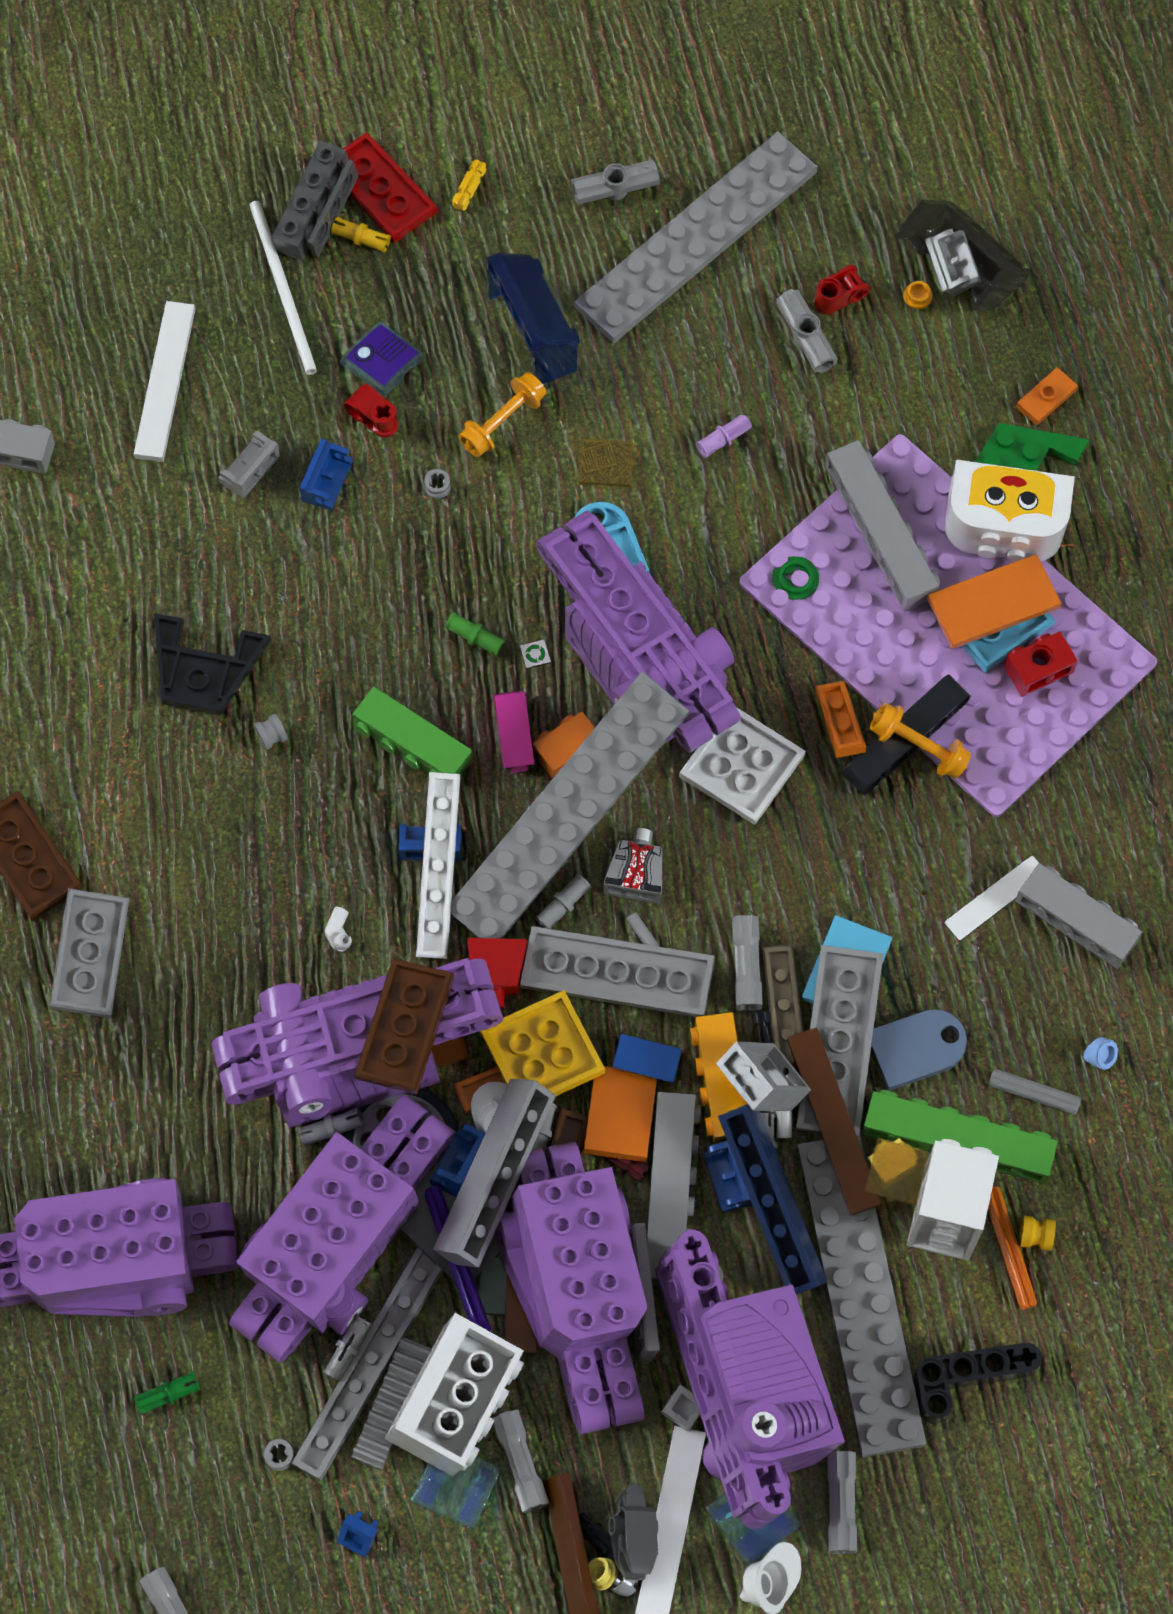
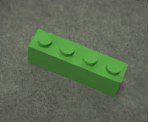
(410, 735)

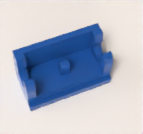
(325, 475)
(412, 843)
(647, 1058)
(457, 1160)
(726, 1178)

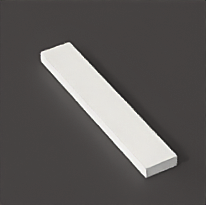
(164, 381)
(438, 865)
(672, 1518)

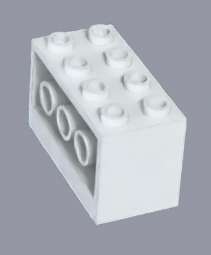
(953, 1199)
(434, 1397)

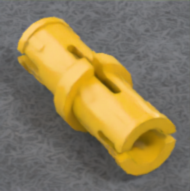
(360, 234)

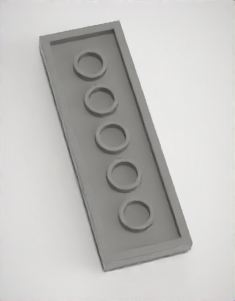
(617, 971)
(845, 1020)

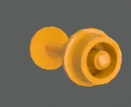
(527, 390)
(953, 759)

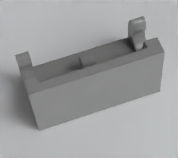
(953, 261)
(250, 465)

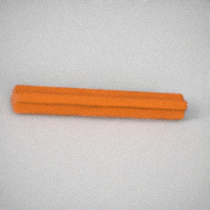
(1011, 1250)

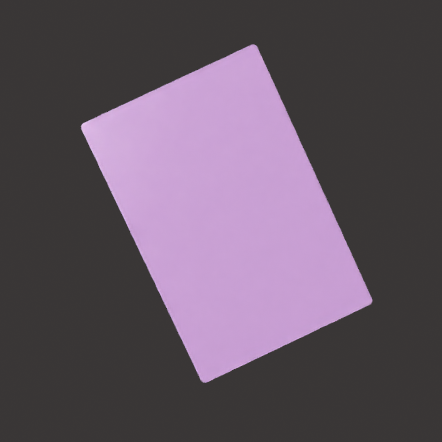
(901, 655)

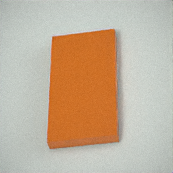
(994, 601)

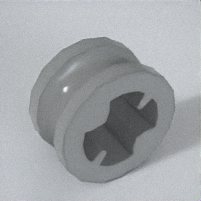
(437, 474)
(270, 1458)

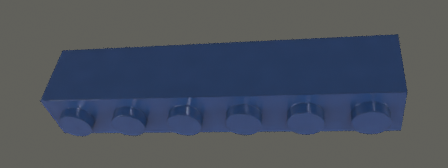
(772, 1199)

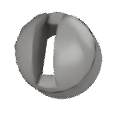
(623, 1586)

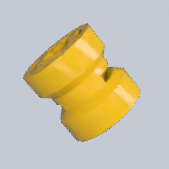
(1037, 1233)

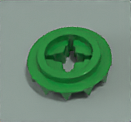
(789, 567)

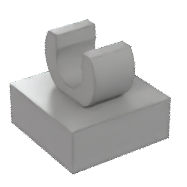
(682, 1408)

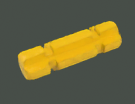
(469, 185)

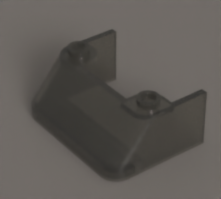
(996, 266)

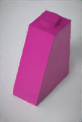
(513, 730)

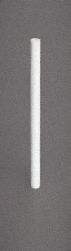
(283, 288)

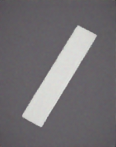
(990, 900)

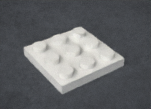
(743, 767)

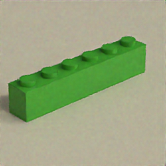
(919, 1125)

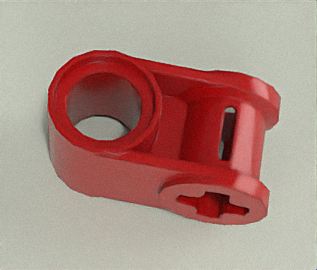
(844, 288)
(372, 411)

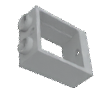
(760, 1076)

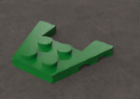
(1028, 447)

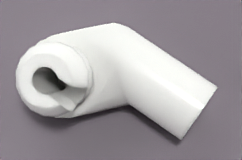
(335, 932)
(784, 1123)

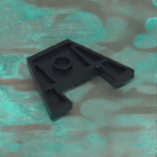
(198, 677)

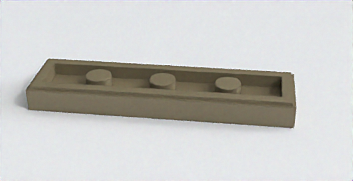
(782, 996)

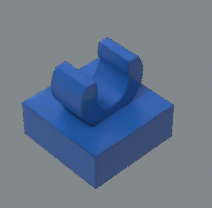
(357, 1534)

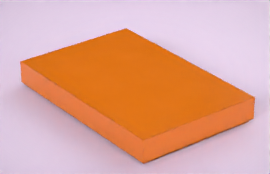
(620, 1115)

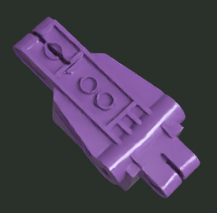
(115, 1250)
(577, 1280)

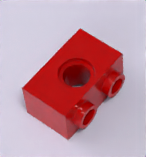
(1028, 675)

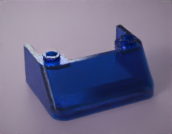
(535, 313)

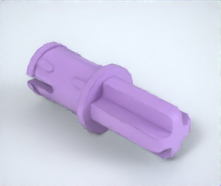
(723, 435)

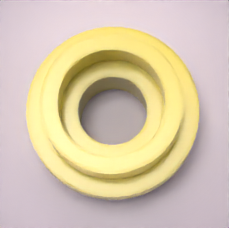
(597, 1568)

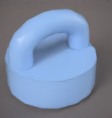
(1101, 1053)

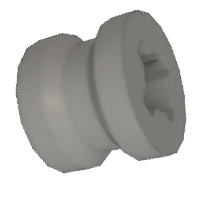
(270, 732)

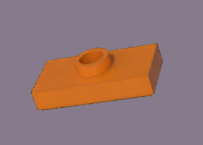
(1047, 396)

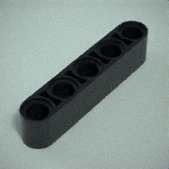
(924, 717)

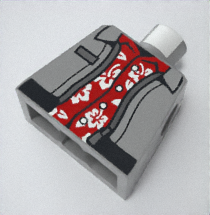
(636, 869)

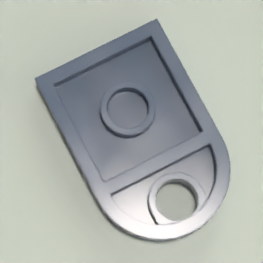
(914, 1047)

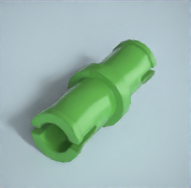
(475, 634)

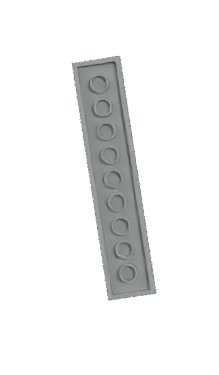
(695, 237)
(568, 808)
(862, 1312)

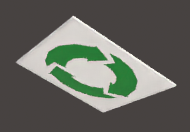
(535, 653)

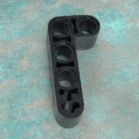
(979, 1374)

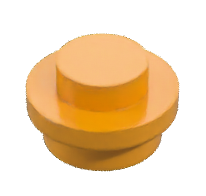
(918, 295)

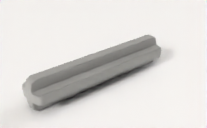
(1035, 1091)

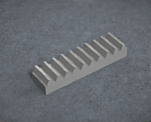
(402, 1372)

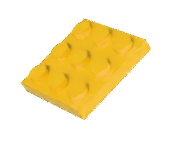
(544, 1046)

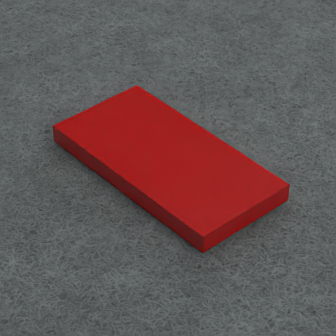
(386, 190)

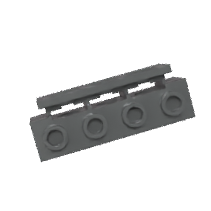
(316, 202)

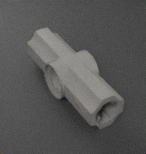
(630, 179)
(812, 344)

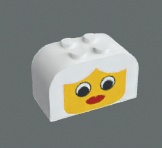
(1007, 510)

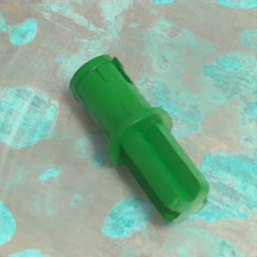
(166, 1393)

